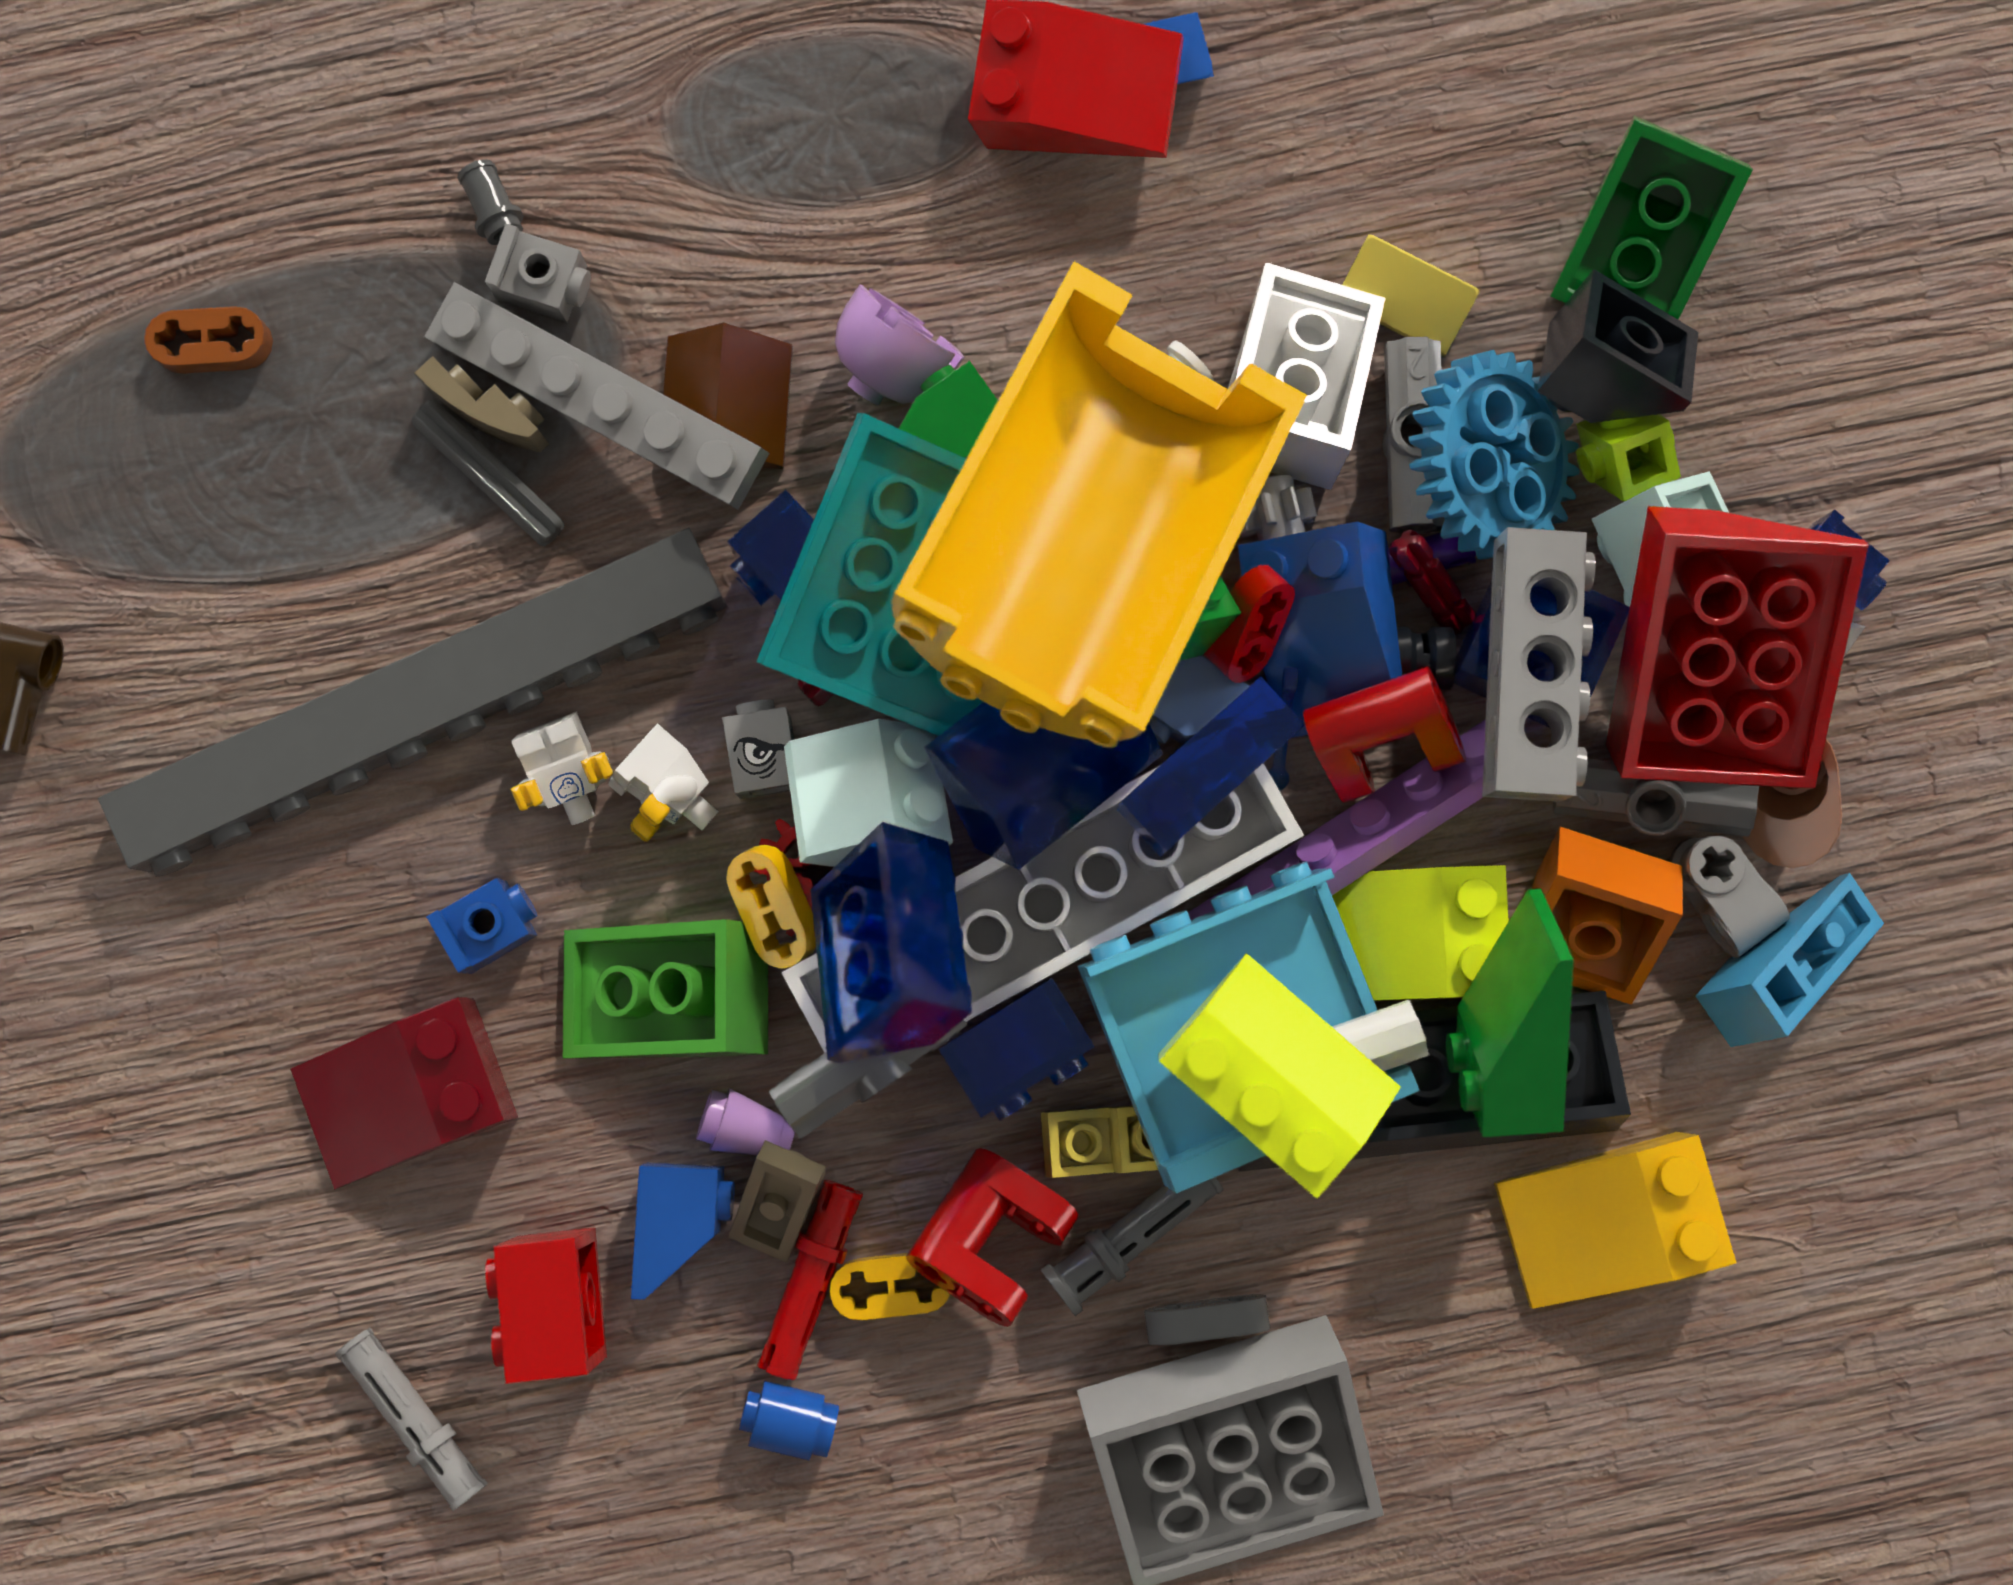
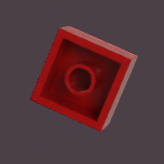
(547, 1305)

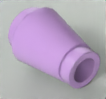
(741, 1125)

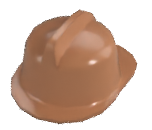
(1799, 824)

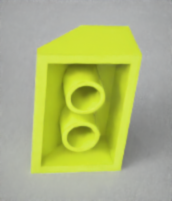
(1280, 1075)

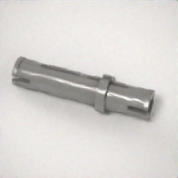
(411, 1419)

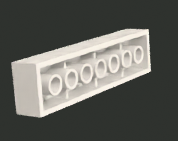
(1088, 890)

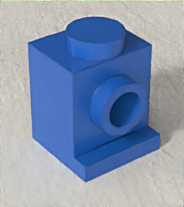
(468, 947)

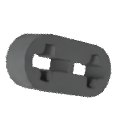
(1207, 1319)

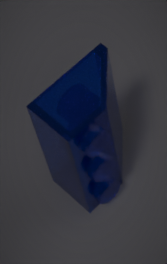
(1027, 787)
(889, 946)

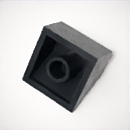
(1616, 355)

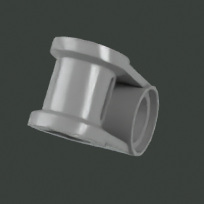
(1735, 900)

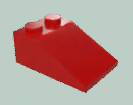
(1073, 81)

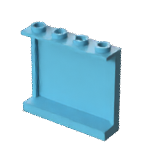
(1159, 982)

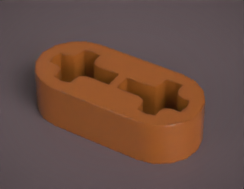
(209, 353)

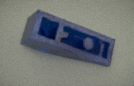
(1209, 766)

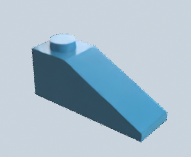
(1791, 968)

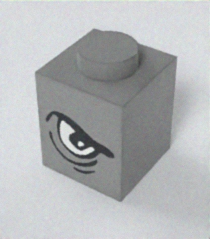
(757, 748)

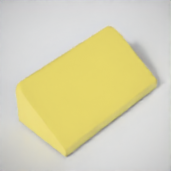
(1416, 294)

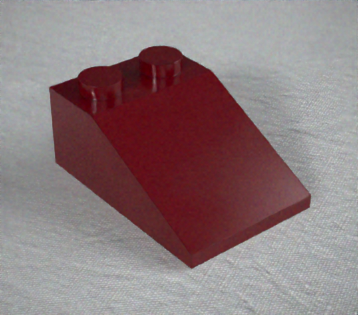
(404, 1091)

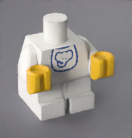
(559, 768)
(666, 783)

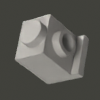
(550, 295)

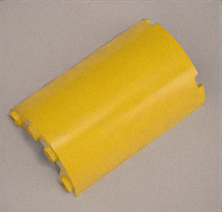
(1089, 523)

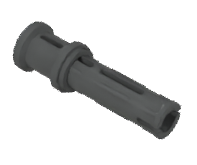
(1107, 1253)

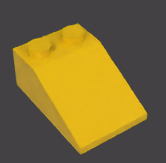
(1615, 1221)

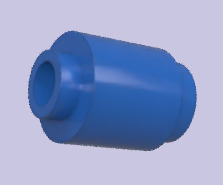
(789, 1421)

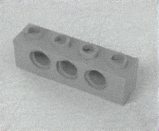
(1511, 762)

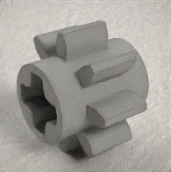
(1280, 509)

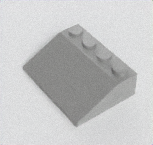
(1232, 1451)

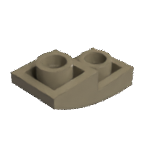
(493, 413)

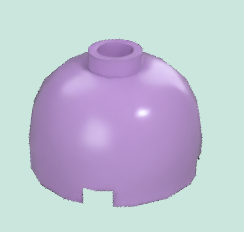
(888, 348)

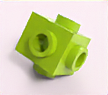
(1628, 454)

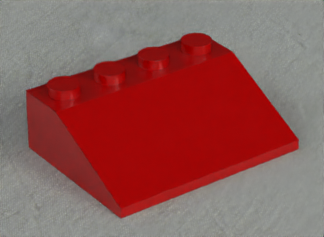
(1732, 649)

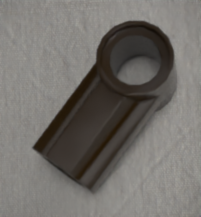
(27, 668)

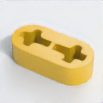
(772, 906)
(885, 1303)

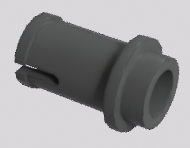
(489, 200)

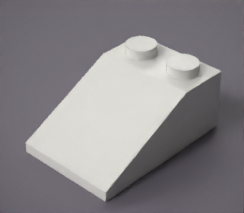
(1322, 345)

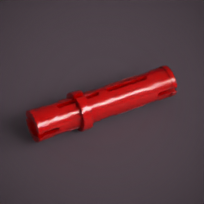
(805, 1292)

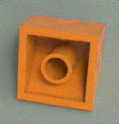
(1611, 909)

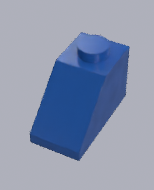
(675, 1218)

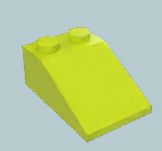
(1424, 927)

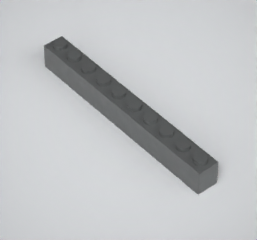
(413, 704)

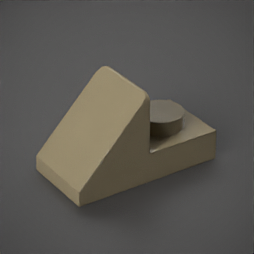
(777, 1201)

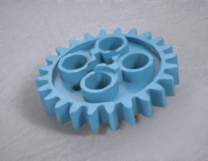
(1492, 451)

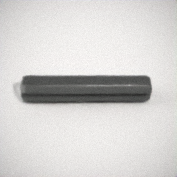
(488, 473)

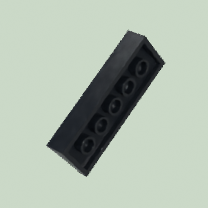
(1435, 1117)

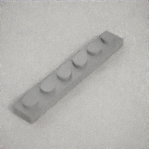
(597, 395)

